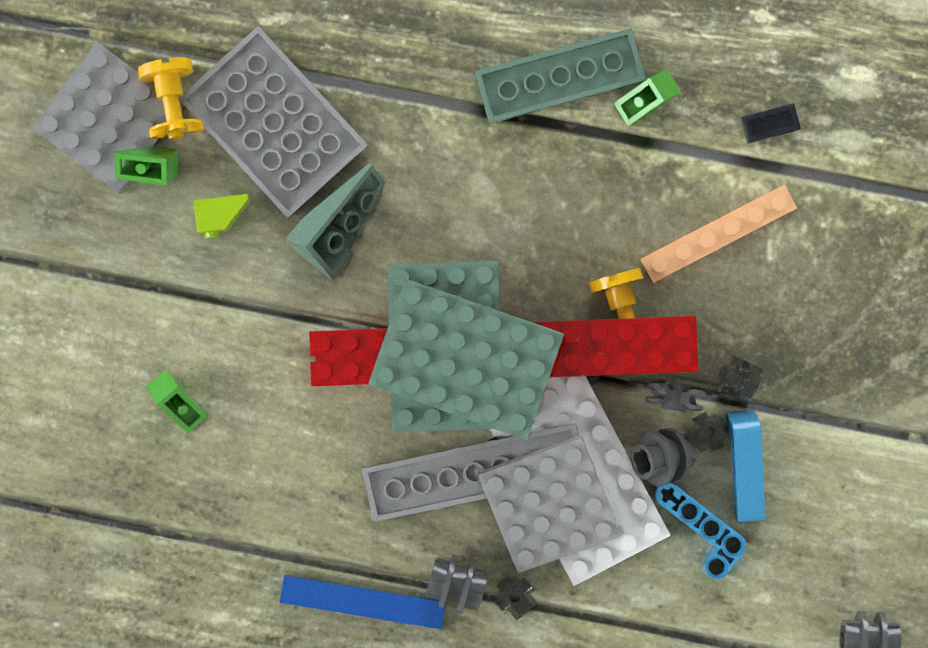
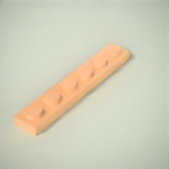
(718, 233)

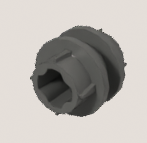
(663, 456)
(457, 583)
(869, 634)

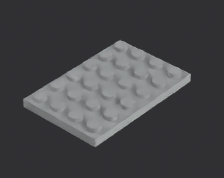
(273, 122)

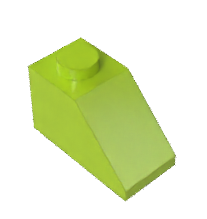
(218, 214)

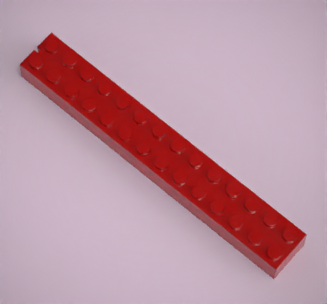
(587, 349)

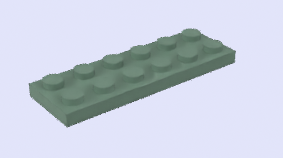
(560, 76)

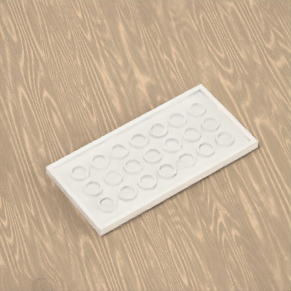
(640, 524)

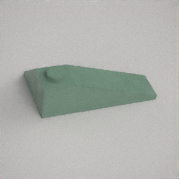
(332, 226)

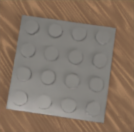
(102, 112)
(549, 504)

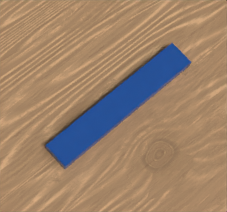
(362, 602)

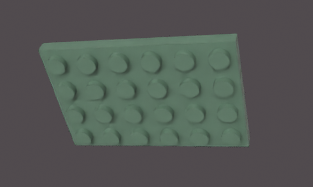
(467, 280)
(466, 359)

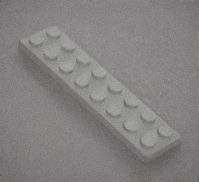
(447, 475)

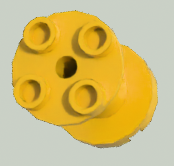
(169, 88)
(619, 291)

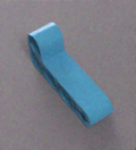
(746, 465)
(697, 524)

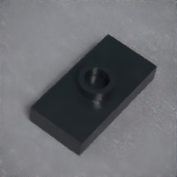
(770, 123)

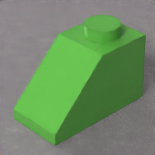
(647, 97)
(147, 165)
(176, 401)

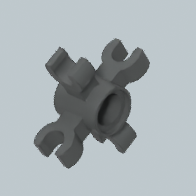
(675, 396)

